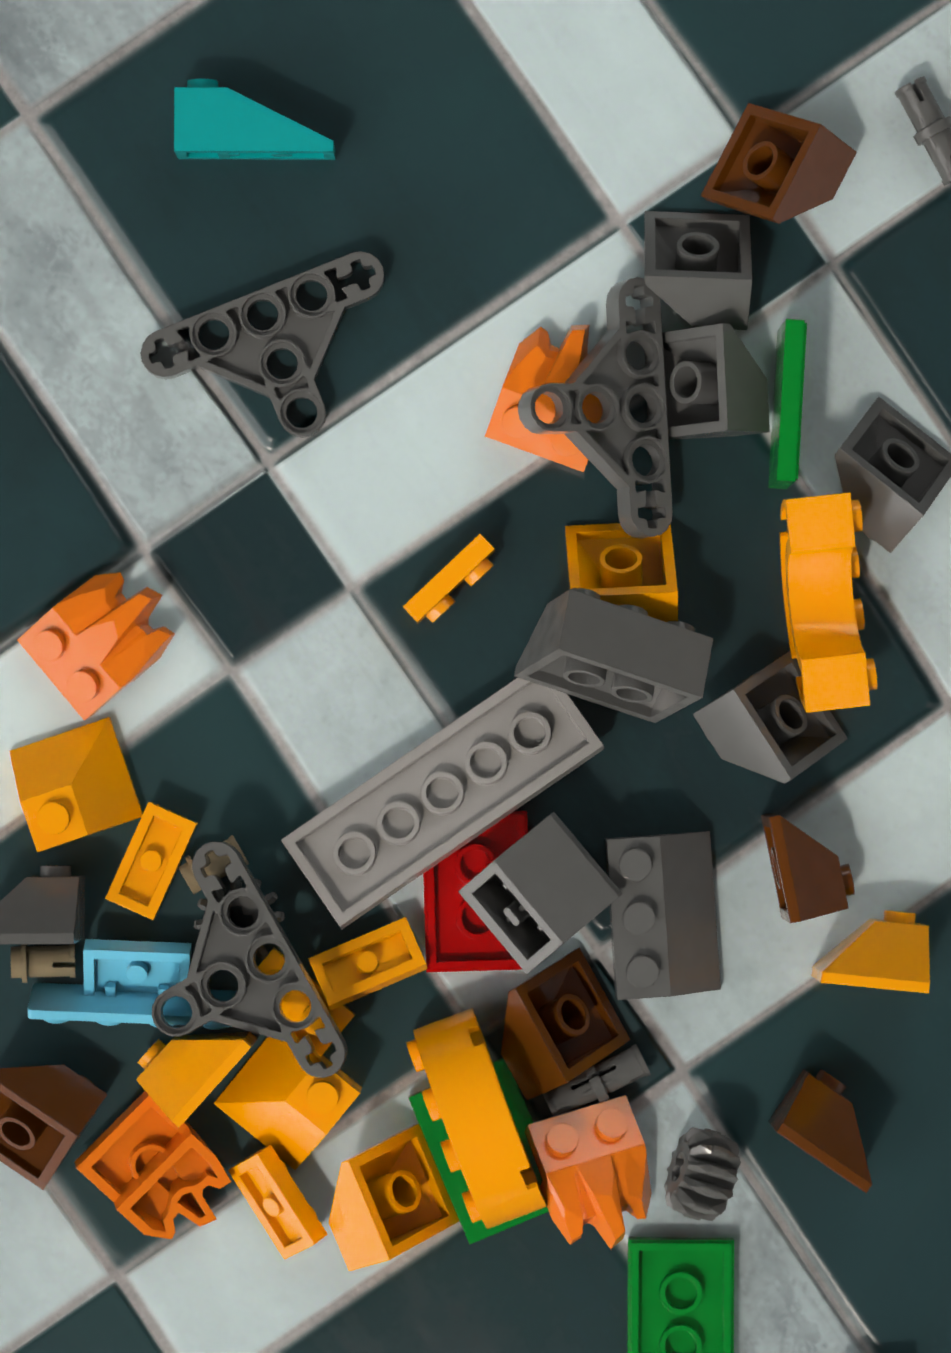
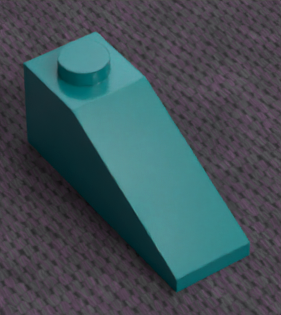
(227, 125)

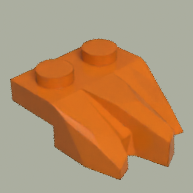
(535, 365)
(97, 641)
(592, 1168)
(153, 1169)

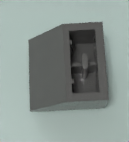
(540, 892)

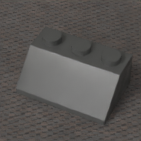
(616, 656)
(664, 917)

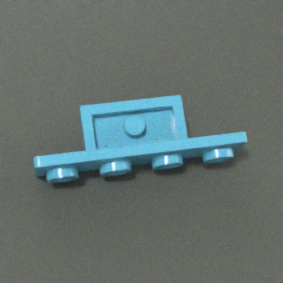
(122, 986)

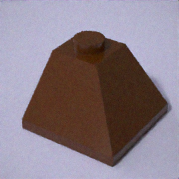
(778, 166)
(804, 872)
(558, 1026)
(43, 1117)
(824, 1126)

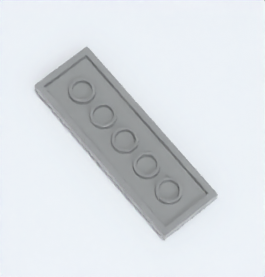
(440, 796)

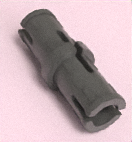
(930, 124)
(597, 1082)

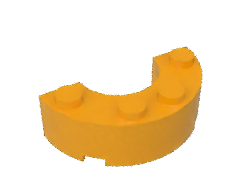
(819, 604)
(476, 1119)

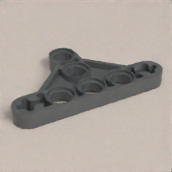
(296, 330)
(617, 434)
(234, 949)

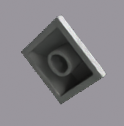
(700, 265)
(712, 385)
(891, 472)
(765, 724)
(45, 908)

